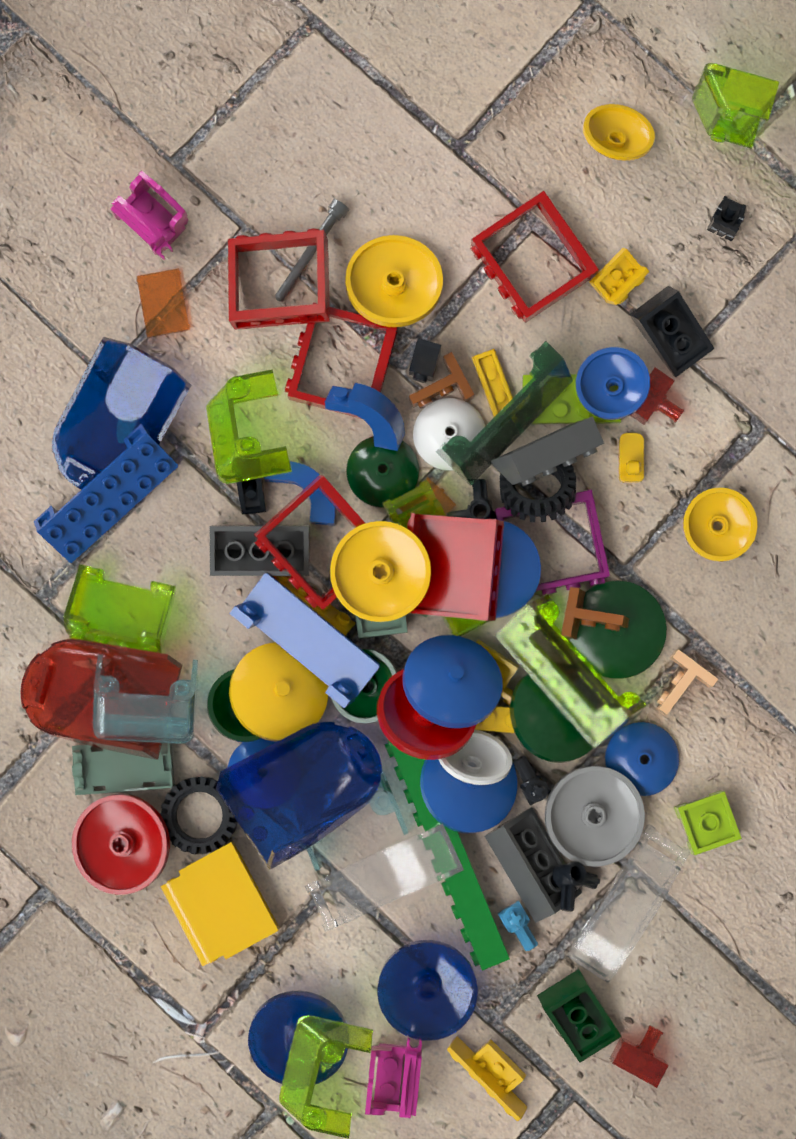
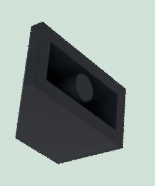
(424, 360)
(251, 496)

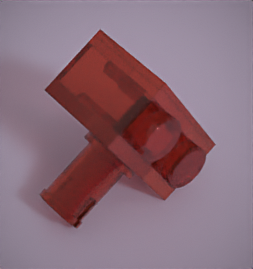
(657, 399)
(640, 1059)

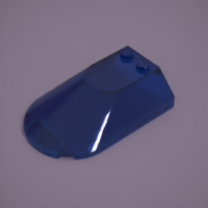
(110, 401)

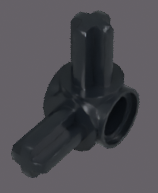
(479, 503)
(533, 786)
(572, 877)

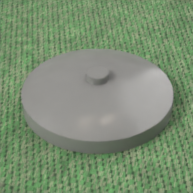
(594, 816)

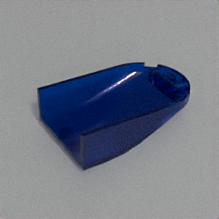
(301, 788)

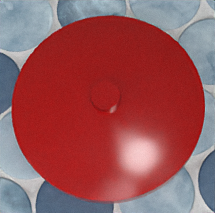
(413, 732)
(120, 844)

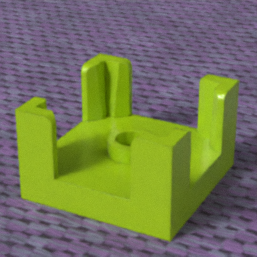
(708, 823)

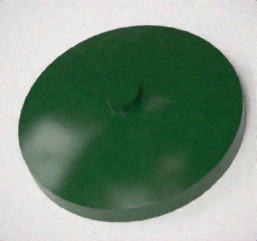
(632, 648)
(543, 726)

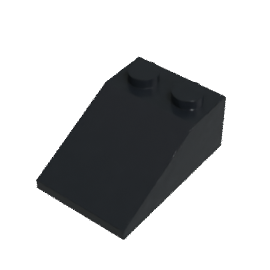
(672, 330)

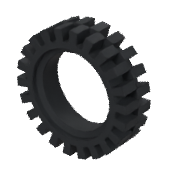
(541, 508)
(177, 835)

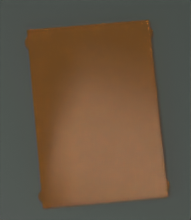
(163, 303)

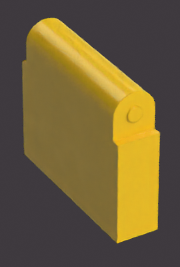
(219, 905)

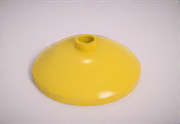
(618, 132)
(736, 520)

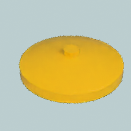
(394, 281)
(380, 571)
(275, 693)

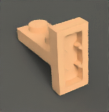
(683, 680)

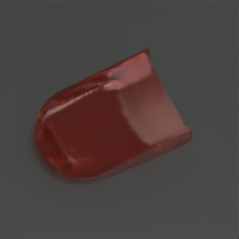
(60, 689)

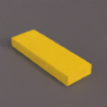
(492, 380)

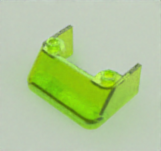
(733, 103)
(237, 457)
(316, 1042)

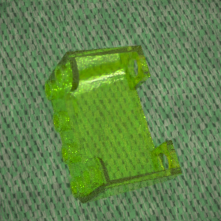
(118, 612)

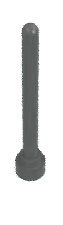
(336, 211)

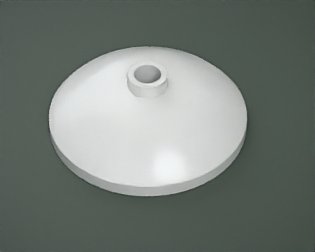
(435, 419)
(480, 761)

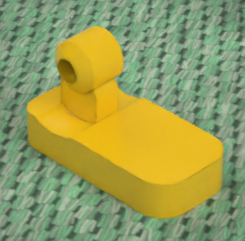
(631, 458)

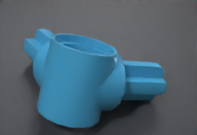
(516, 921)

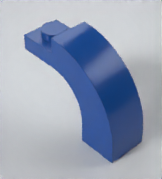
(373, 409)
(322, 510)

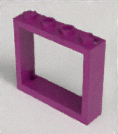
(594, 578)

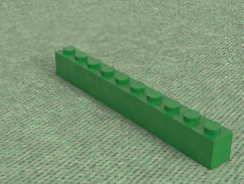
(463, 886)

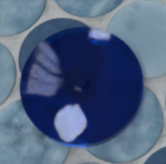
(427, 990)
(274, 1029)

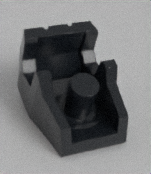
(727, 218)

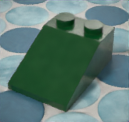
(578, 1016)

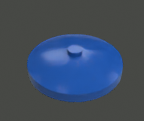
(518, 571)
(452, 681)
(465, 805)

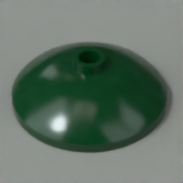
(378, 487)
(365, 705)
(222, 714)

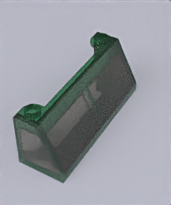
(548, 382)

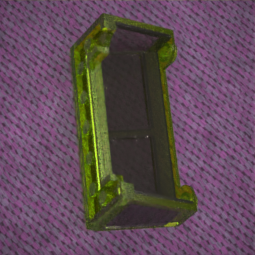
(566, 673)

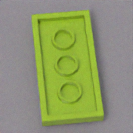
(567, 407)

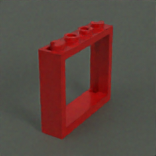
(564, 233)
(281, 315)
(305, 340)
(281, 562)

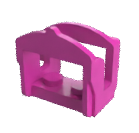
(148, 216)
(389, 1079)

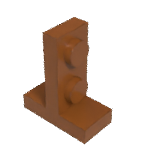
(444, 386)
(575, 614)

